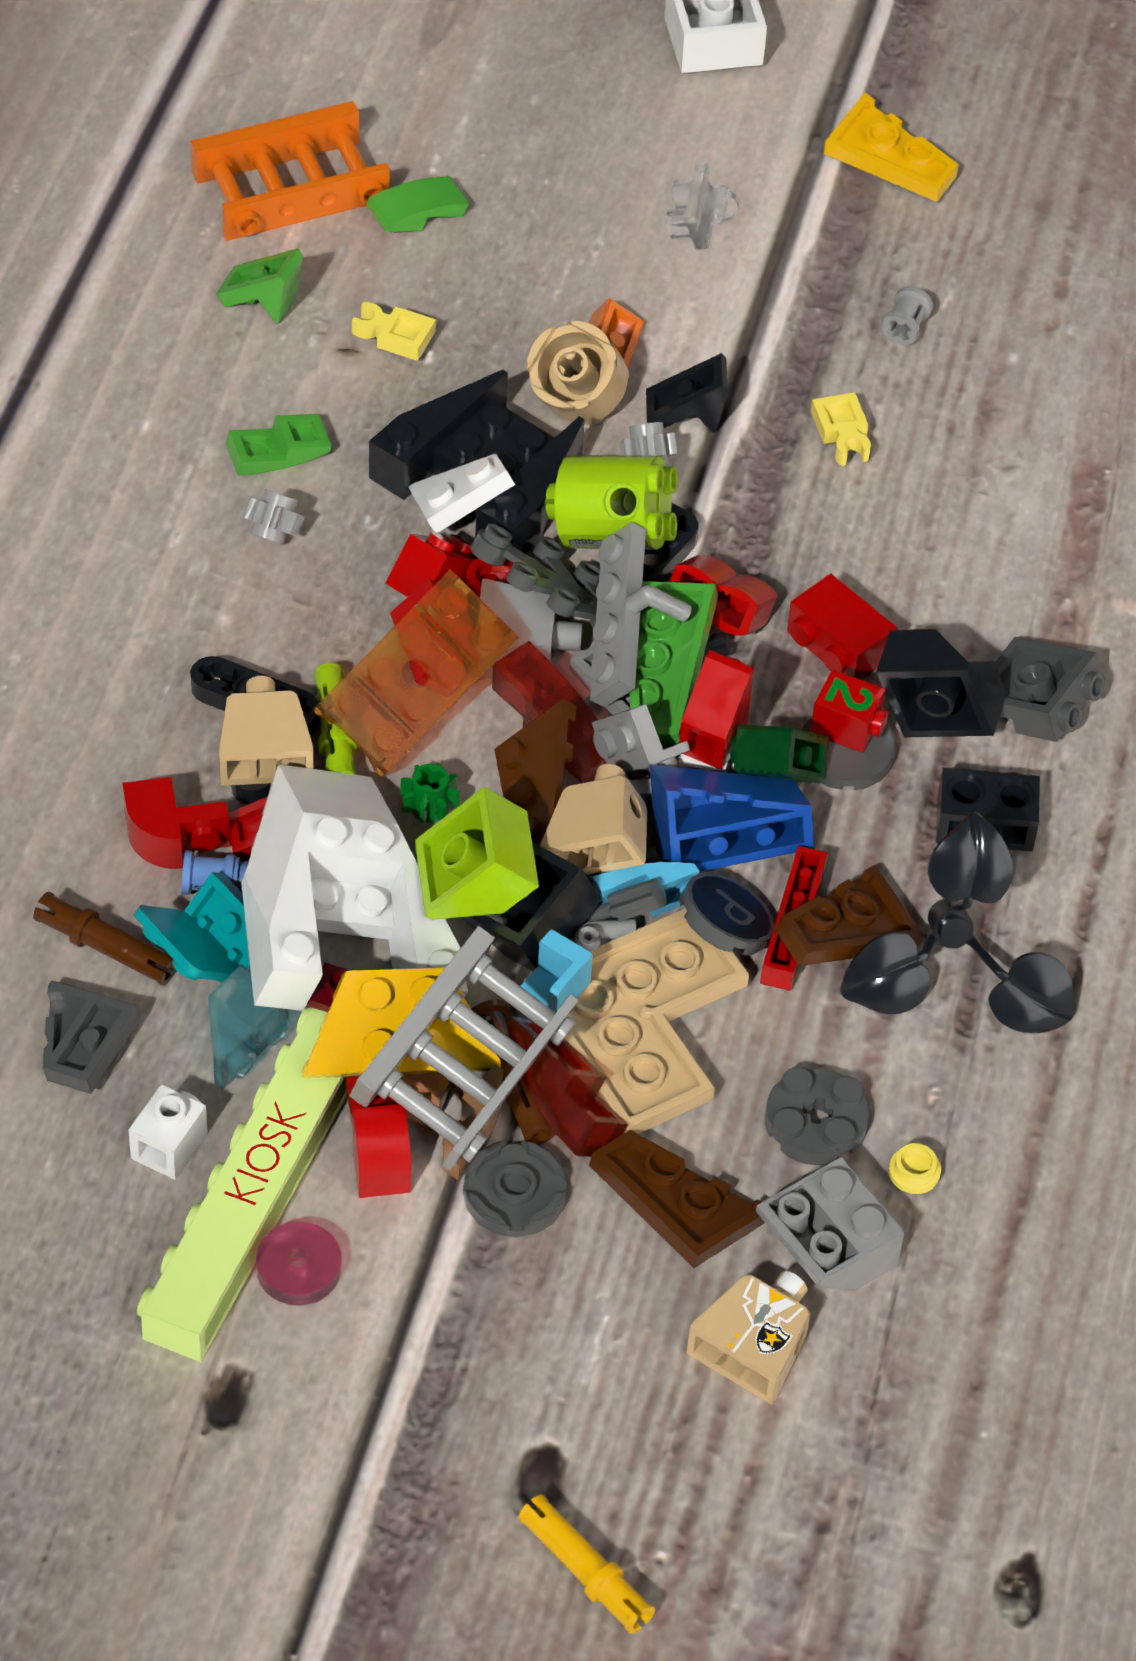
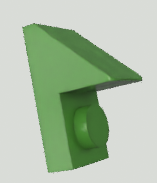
(266, 280)

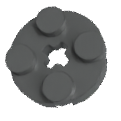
(822, 1090)

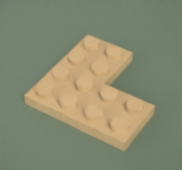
(626, 1015)

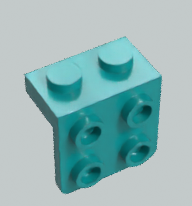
(207, 936)

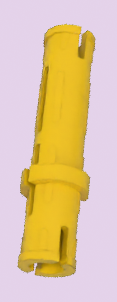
(602, 1580)

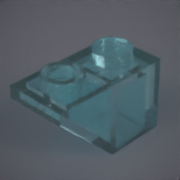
(240, 1028)

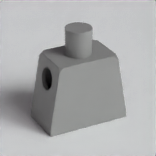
(530, 619)

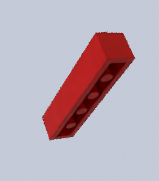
(802, 886)

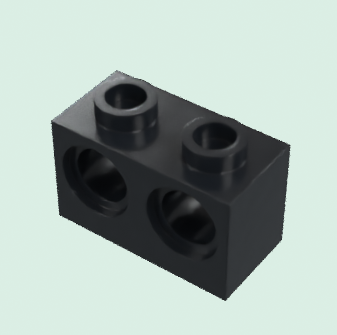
(1003, 799)

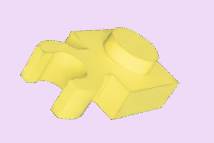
(398, 332)
(843, 422)

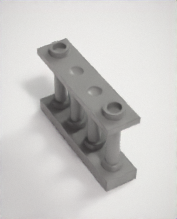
(445, 1003)

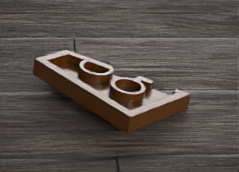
(534, 764)
(845, 920)
(681, 1206)

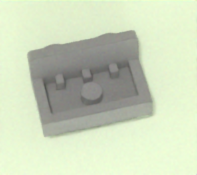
(632, 742)

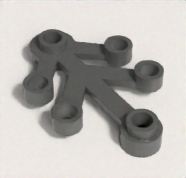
(528, 575)

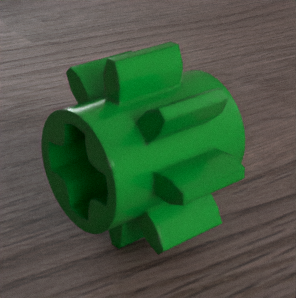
(429, 792)

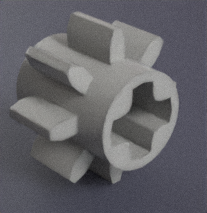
(649, 441)
(274, 516)

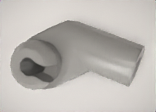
(599, 932)

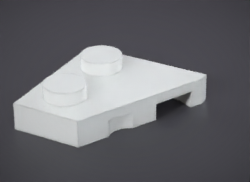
(460, 490)

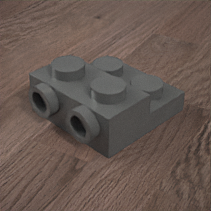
(1047, 686)

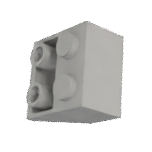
(834, 1227)

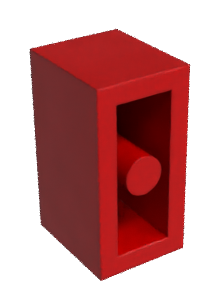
(839, 627)

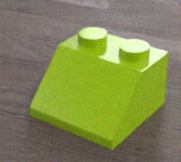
(477, 859)

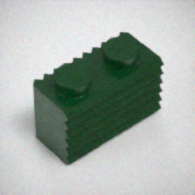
(780, 753)

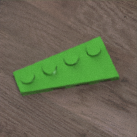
(672, 656)

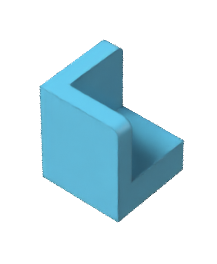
(561, 971)

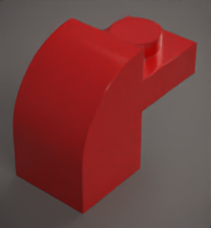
(163, 831)
(380, 1145)

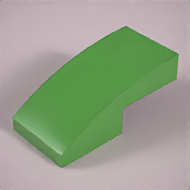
(411, 203)
(285, 445)

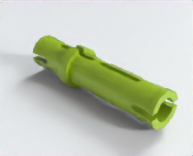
(333, 743)

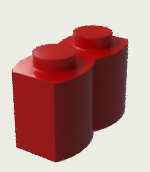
(742, 599)

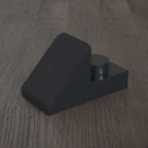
(693, 391)

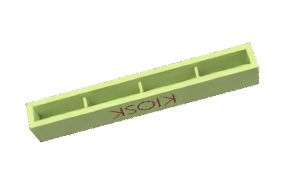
(242, 1201)

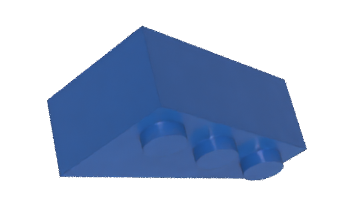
(726, 817)

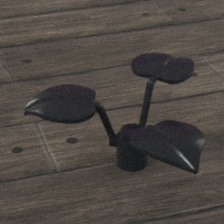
(965, 866)

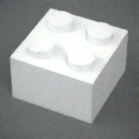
(716, 33)

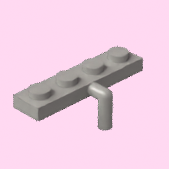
(618, 613)

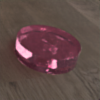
(298, 1284)

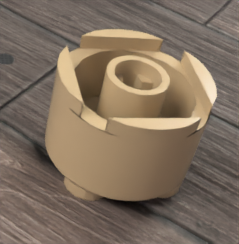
(583, 350)

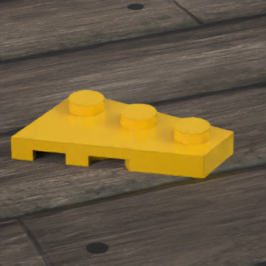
(886, 150)

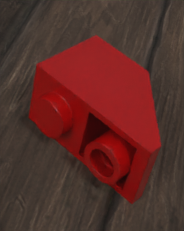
(429, 559)
(716, 709)

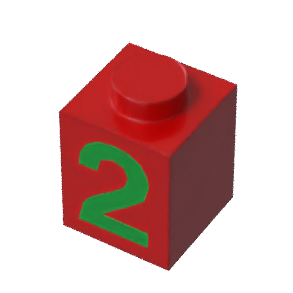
(849, 711)

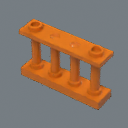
(280, 142)

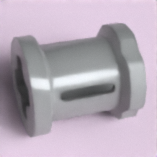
(906, 315)

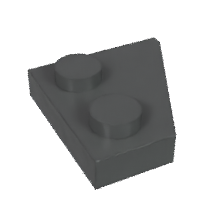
(83, 1035)

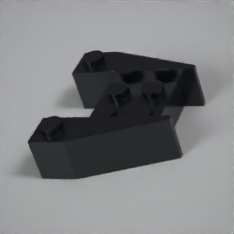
(469, 427)

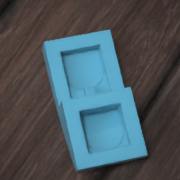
(672, 875)

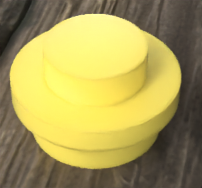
(915, 1169)

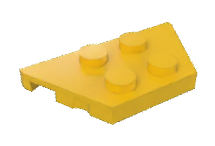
(368, 1012)

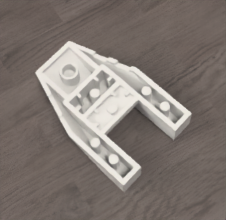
(331, 865)

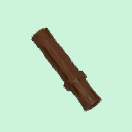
(88, 929)

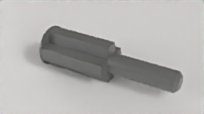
(631, 901)

